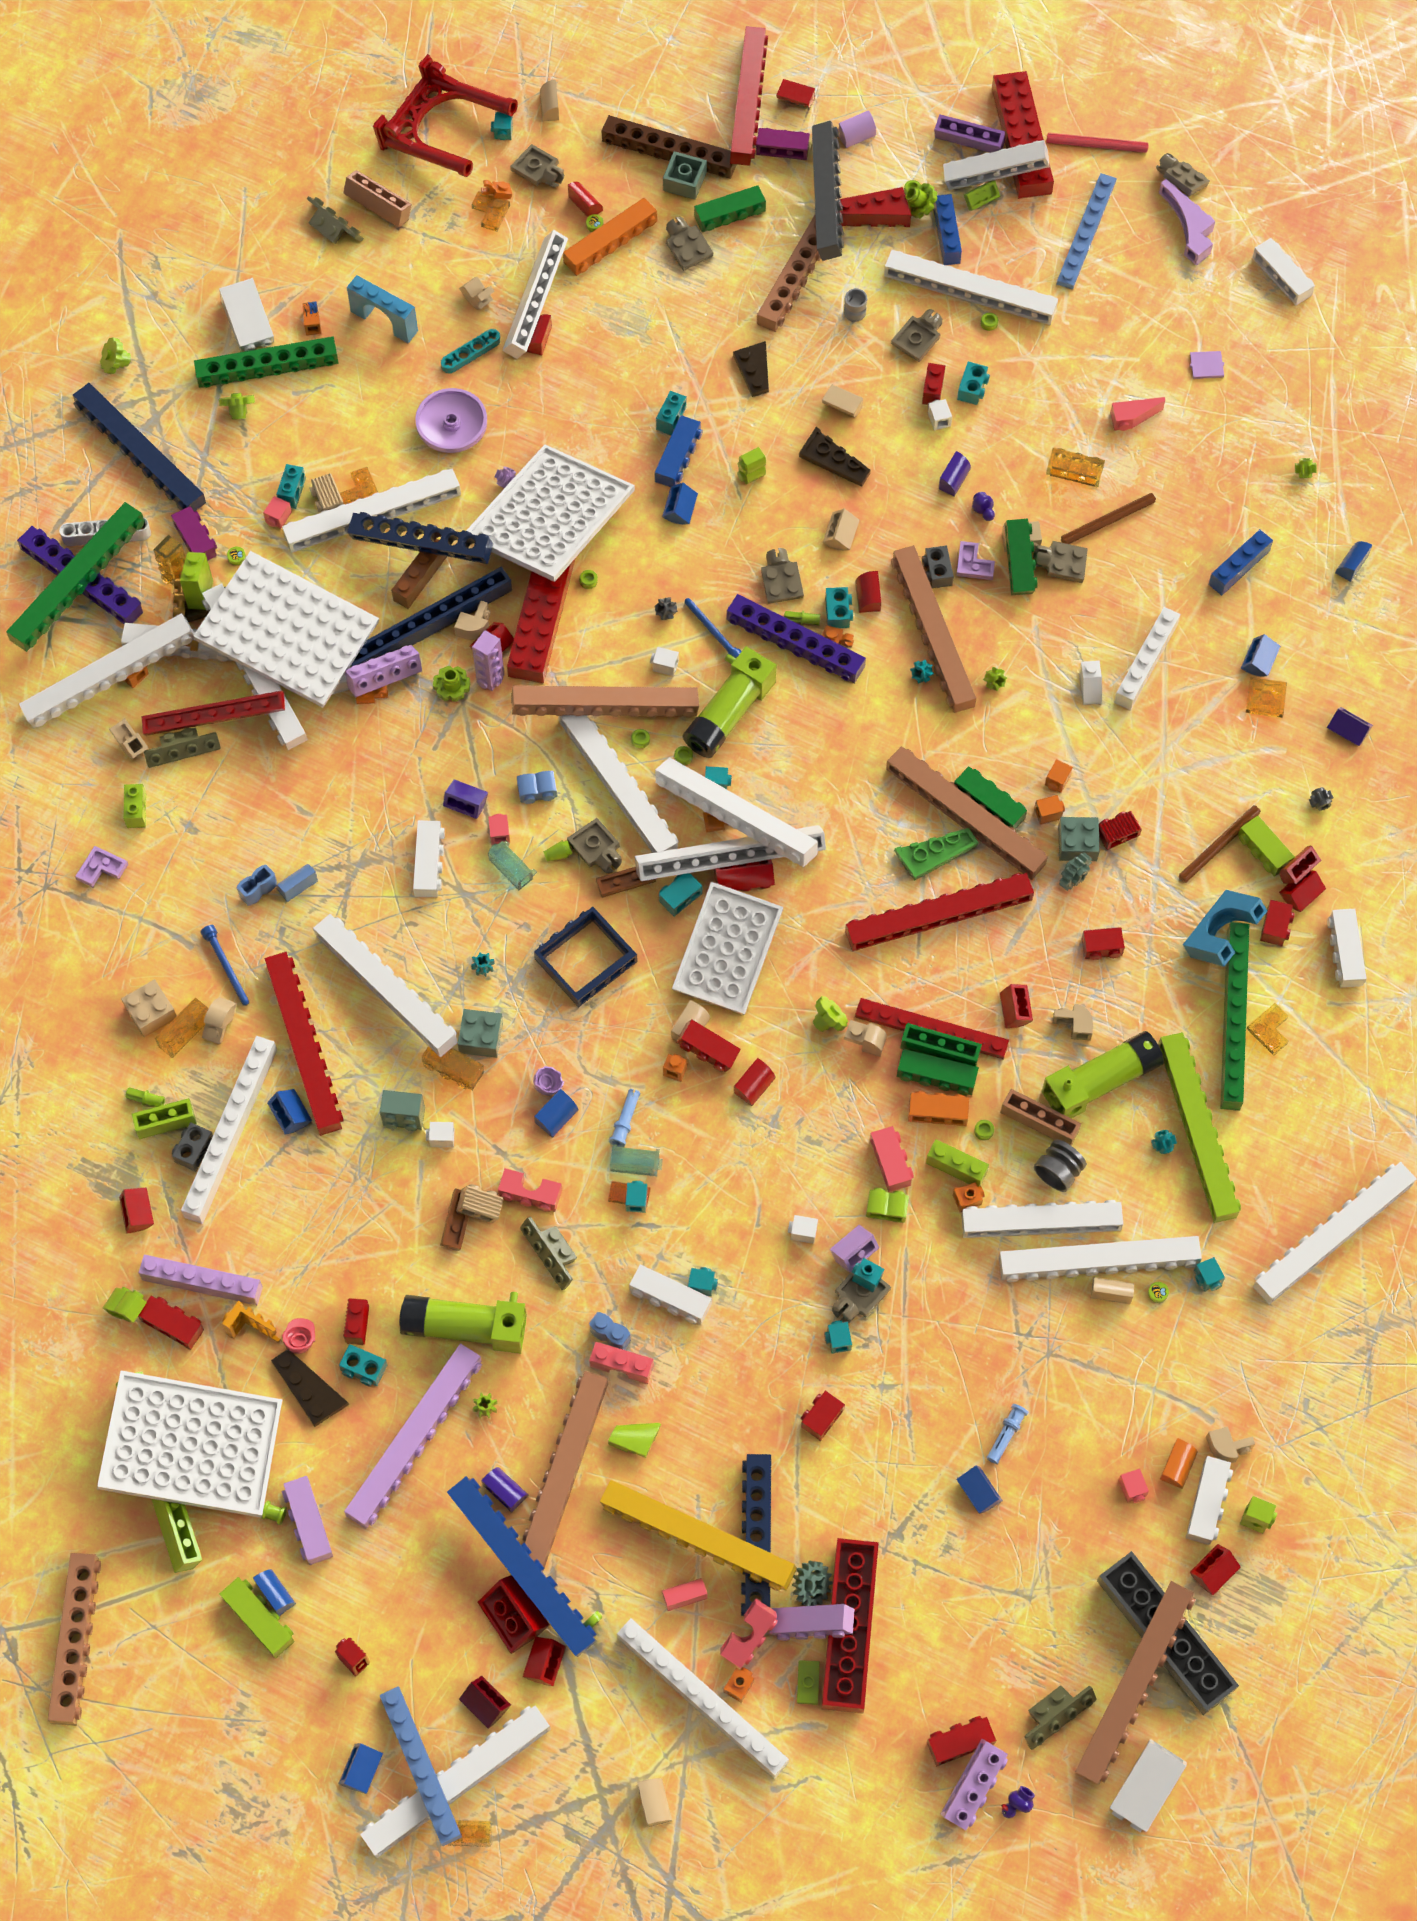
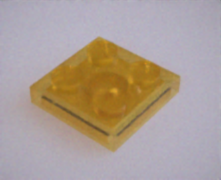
(1266, 697)

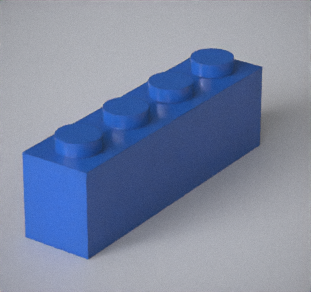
(947, 230)
(677, 451)
(1240, 562)

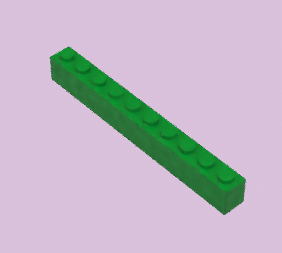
(75, 577)
(1235, 1018)

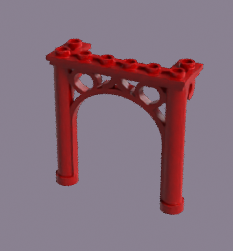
(434, 80)

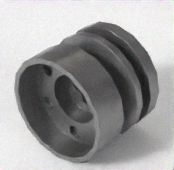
(1060, 1165)

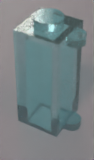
(510, 865)
(635, 1161)

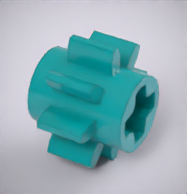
(922, 671)
(483, 968)
(1164, 1141)

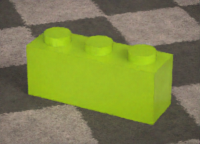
(1265, 845)
(163, 1118)
(957, 1163)

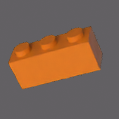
(938, 1108)

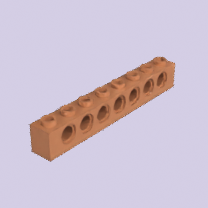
(796, 273)
(78, 1564)

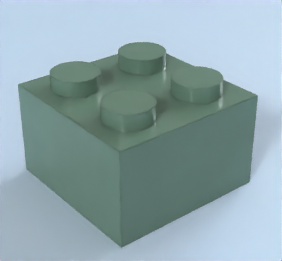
(684, 175)
(1078, 836)
(480, 1033)
(402, 1110)

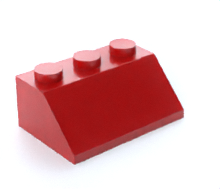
(746, 876)
(512, 1613)

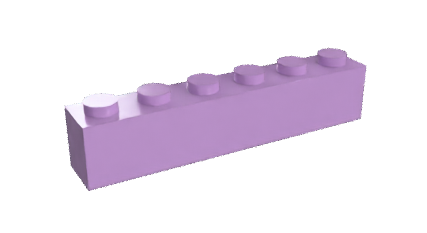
(200, 1279)

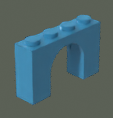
(366, 296)
(1228, 908)

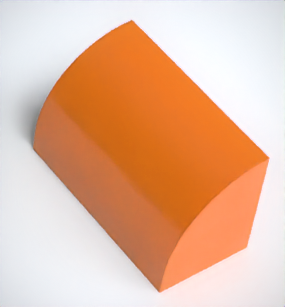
(1179, 1463)

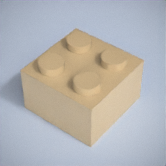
(149, 1008)

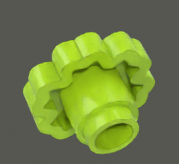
(921, 200)
(114, 356)
(237, 404)
(451, 683)
(829, 1015)

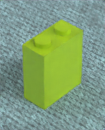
(195, 579)

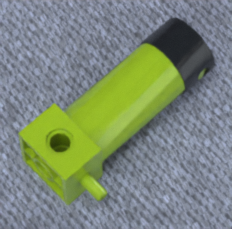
(749, 680)
(1072, 1090)
(466, 1321)

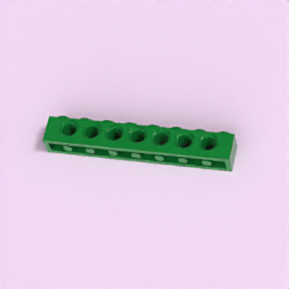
(272, 355)

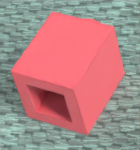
(277, 512)
(498, 828)
(1133, 1486)

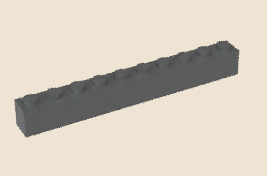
(827, 190)

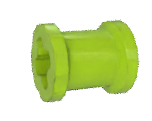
(274, 1512)

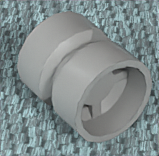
(855, 304)

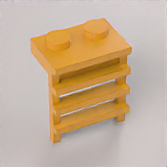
(236, 1319)

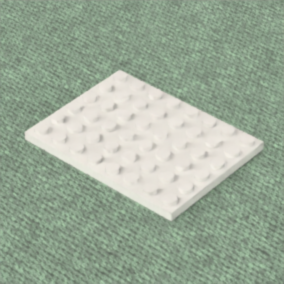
(551, 511)
(286, 629)
(190, 1444)

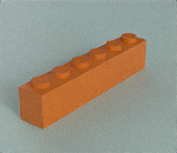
(610, 236)

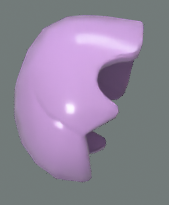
(548, 1081)

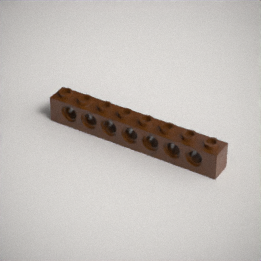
(663, 144)

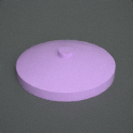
(451, 420)

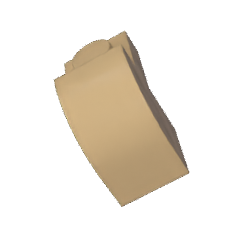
(476, 293)
(471, 626)
(128, 740)
(1079, 1018)
(216, 1019)
(870, 1036)
(1224, 1448)

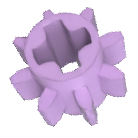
(504, 476)

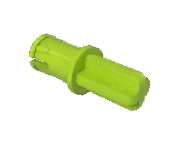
(803, 618)
(145, 1097)

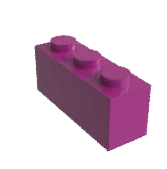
(782, 143)
(193, 533)

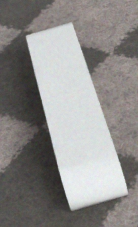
(78, 531)

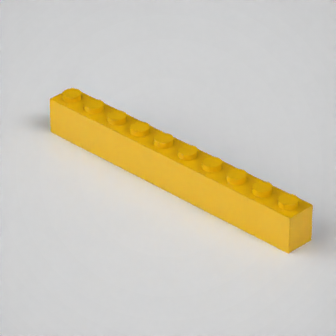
(698, 1535)

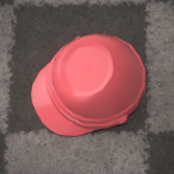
(299, 1335)

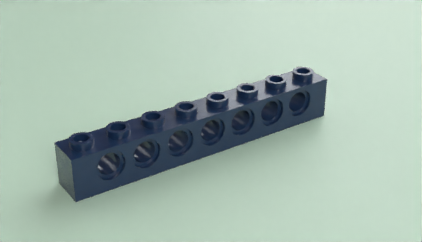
(479, 553)
(756, 1464)

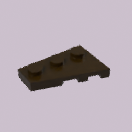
(753, 367)

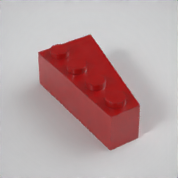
(876, 209)

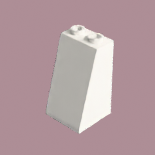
(246, 315)
(1148, 1786)

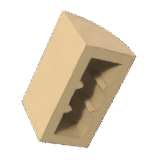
(549, 101)
(843, 400)
(841, 530)
(692, 1011)
(1112, 1290)
(654, 1801)

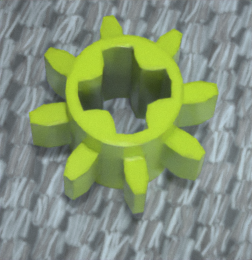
(1305, 467)
(995, 678)
(485, 1399)

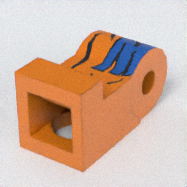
(311, 318)

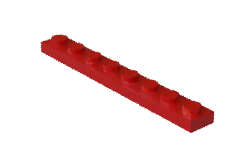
(213, 713)
(898, 1018)

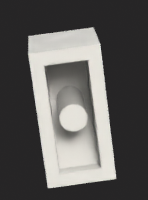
(1091, 682)

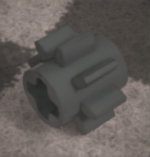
(665, 608)
(1321, 798)

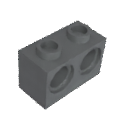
(941, 566)
(197, 1148)

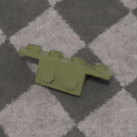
(329, 224)
(181, 746)
(551, 1249)
(1055, 1712)

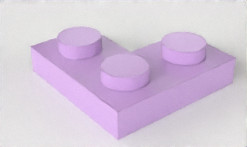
(972, 567)
(98, 862)

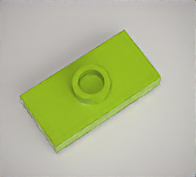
(981, 195)
(808, 1682)

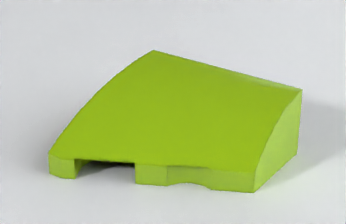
(634, 1437)

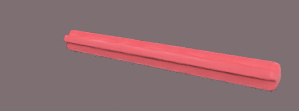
(1097, 142)

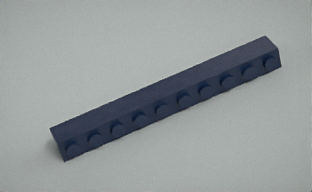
(138, 448)
(436, 616)

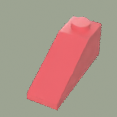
(1131, 413)

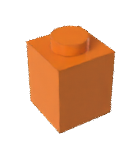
(1058, 776)
(1049, 809)

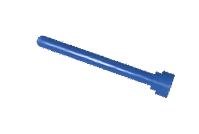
(733, 651)
(210, 934)

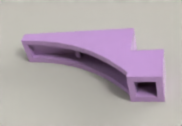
(1194, 220)

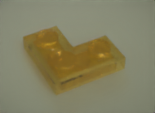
(494, 209)
(363, 486)
(1265, 1029)

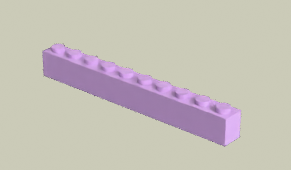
(412, 1437)

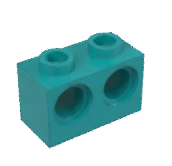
(970, 382)
(670, 412)
(291, 484)
(836, 607)
(366, 1361)

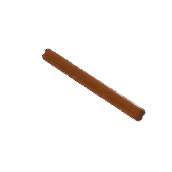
(1108, 519)
(1218, 844)

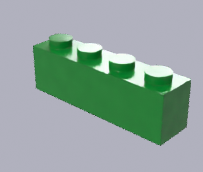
(730, 208)
(1020, 556)
(995, 800)
(940, 1045)
(937, 1072)

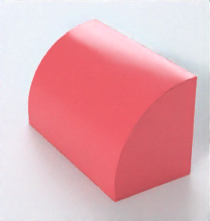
(684, 1594)

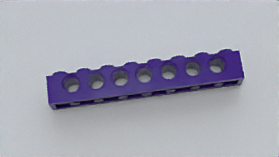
(125, 614)
(790, 630)

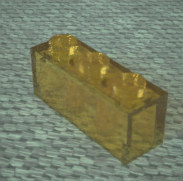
(1075, 467)
(170, 559)
(182, 1028)
(454, 1066)

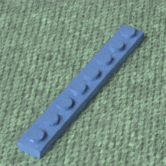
(1086, 231)
(420, 1766)

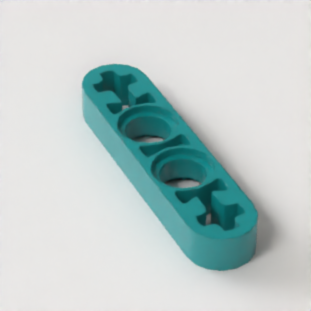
(472, 353)

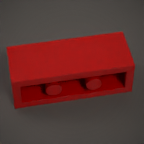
(708, 1046)
(171, 1321)
(960, 1740)

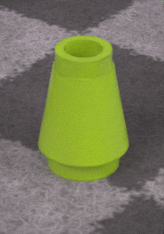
(558, 851)

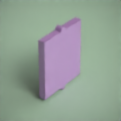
(1207, 364)

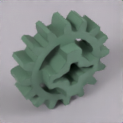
(1075, 871)
(812, 1583)

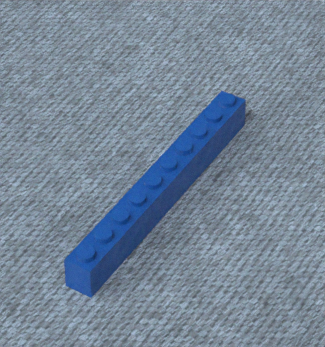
(522, 1567)

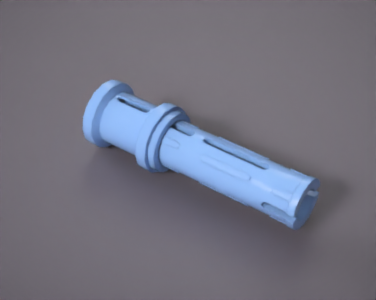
(623, 1126)
(1011, 1425)

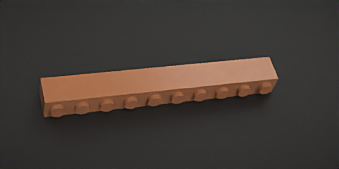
(934, 629)
(604, 701)
(966, 812)
(564, 1465)
(1135, 1682)

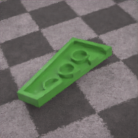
(931, 854)

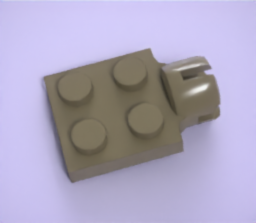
(538, 167)
(1182, 174)
(687, 243)
(918, 335)
(1062, 560)
(781, 577)
(596, 846)
(857, 1299)

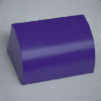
(954, 474)
(1349, 726)
(465, 799)
(504, 1489)

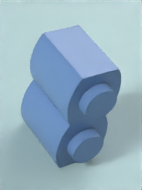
(537, 787)
(253, 887)
(606, 1330)

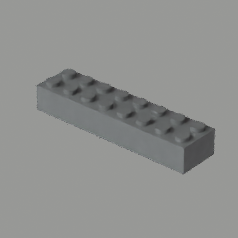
(1190, 1658)

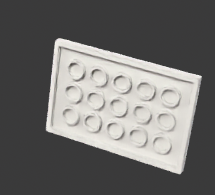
(727, 948)

